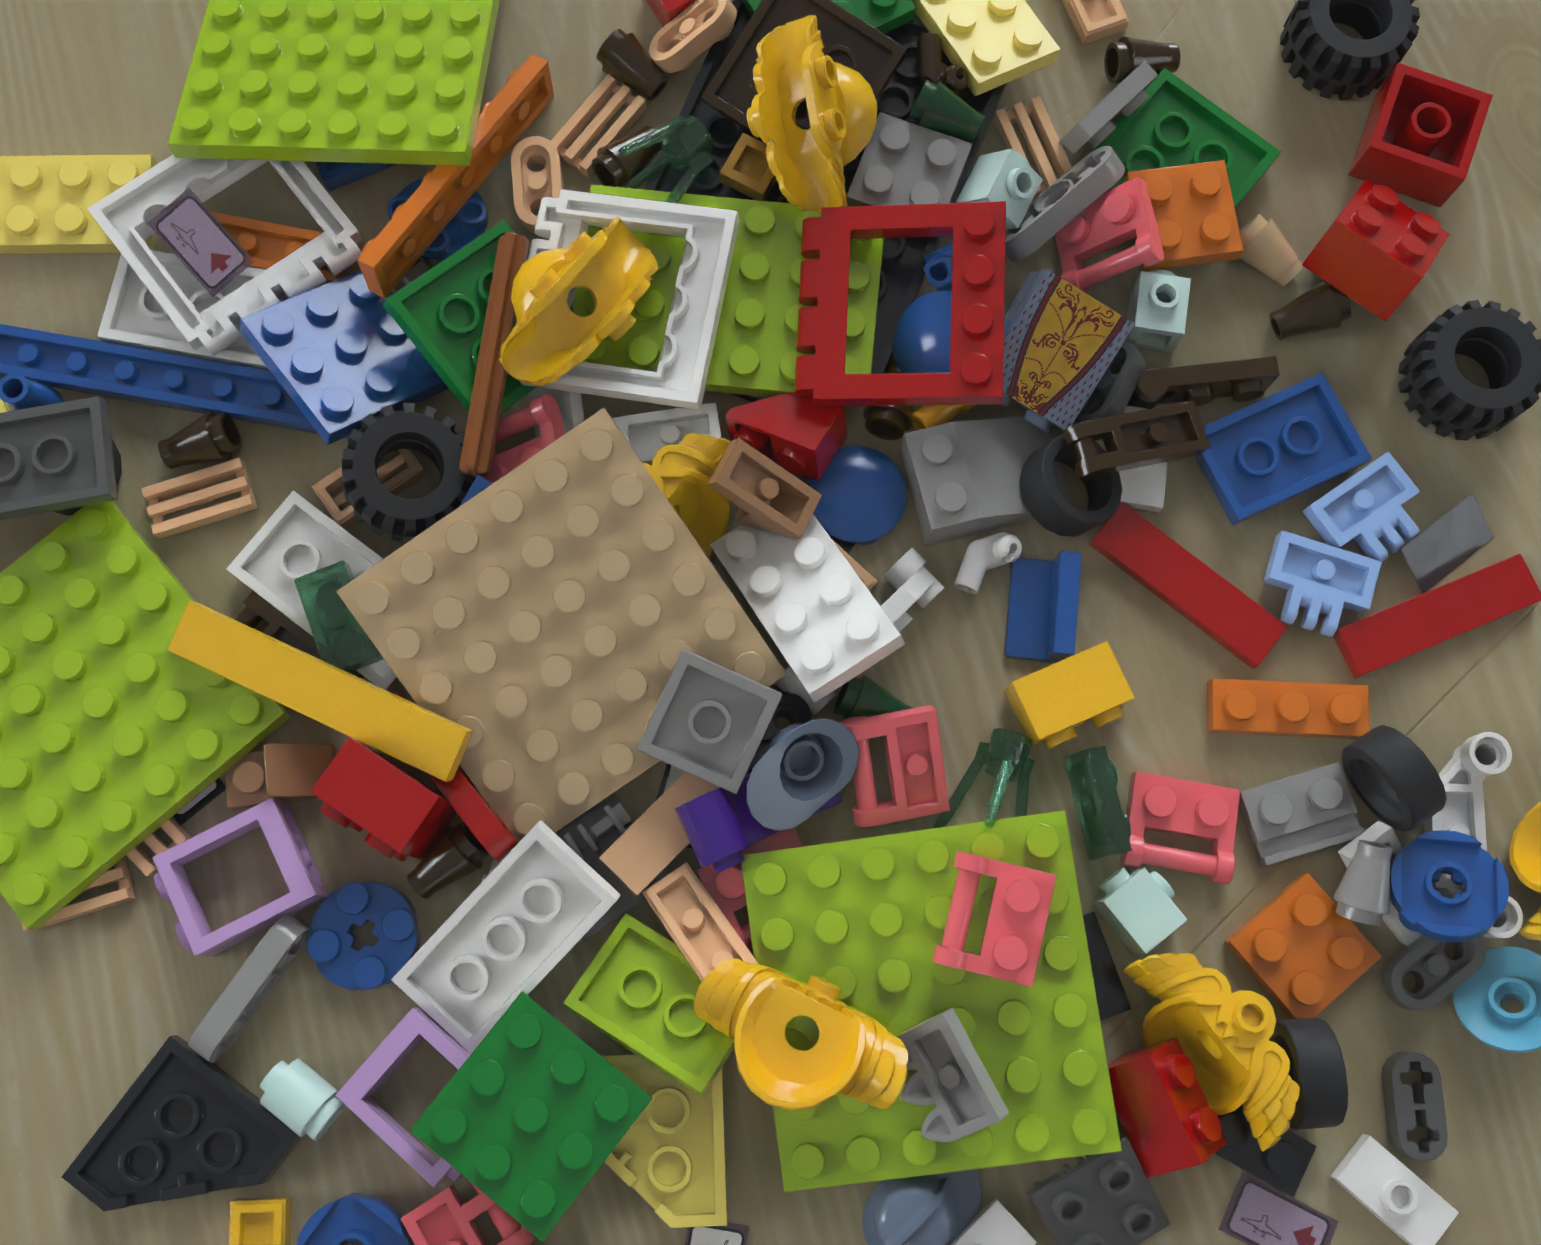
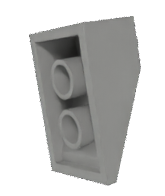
(970, 474)

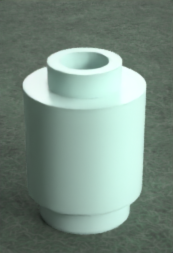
(301, 1099)

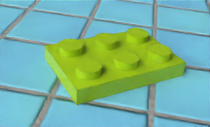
(644, 999)

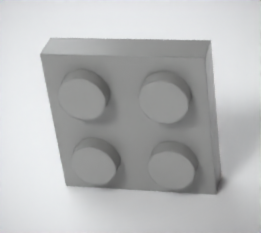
(907, 166)
(709, 721)

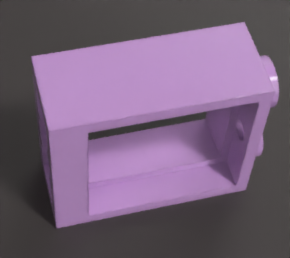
(290, 853)
(375, 1072)

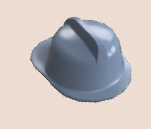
(801, 772)
(922, 1209)

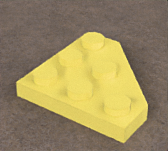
(674, 1147)

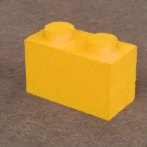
(1070, 695)

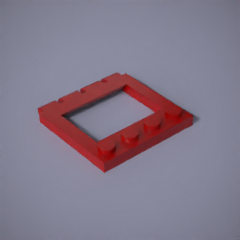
(975, 305)

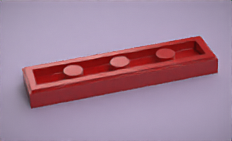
(1188, 586)
(1437, 615)

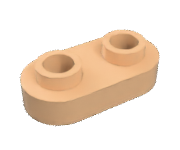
(692, 33)
(532, 186)

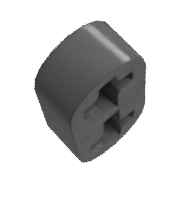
(1426, 1106)

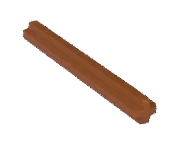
(490, 374)

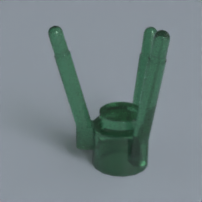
(686, 145)
(1005, 759)

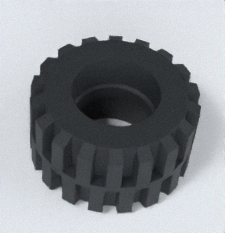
(1342, 63)
(1498, 344)
(393, 432)

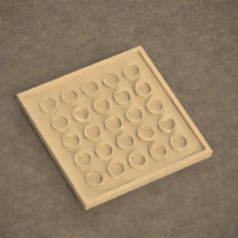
(554, 623)

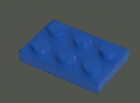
(1280, 448)

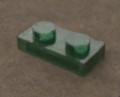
(333, 626)
(1097, 803)

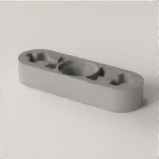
(1064, 201)
(249, 988)

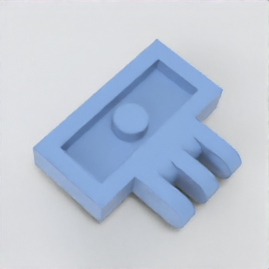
(1368, 510)
(1320, 580)

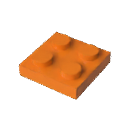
(1192, 214)
(1302, 949)

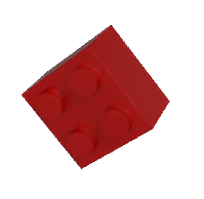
(1420, 135)
(1377, 249)
(381, 797)

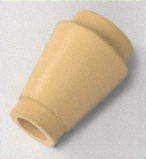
(1269, 250)

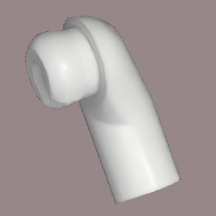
(984, 555)

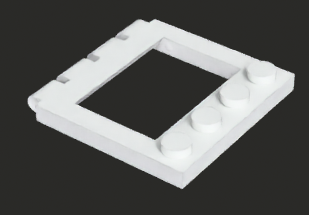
(130, 208)
(695, 302)

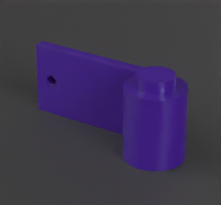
(722, 826)

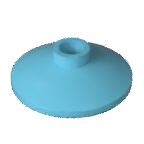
(1504, 976)

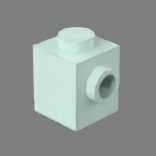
(1006, 178)
(1158, 310)
(1139, 908)

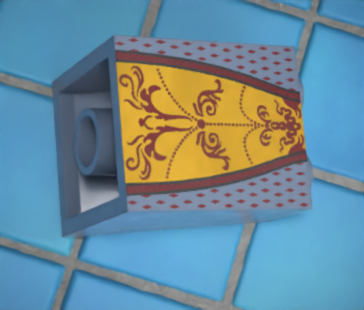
(1057, 348)

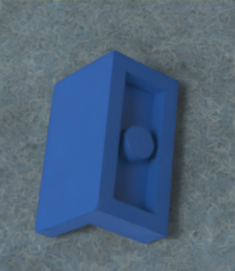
(1043, 608)

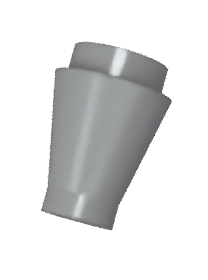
(1366, 884)

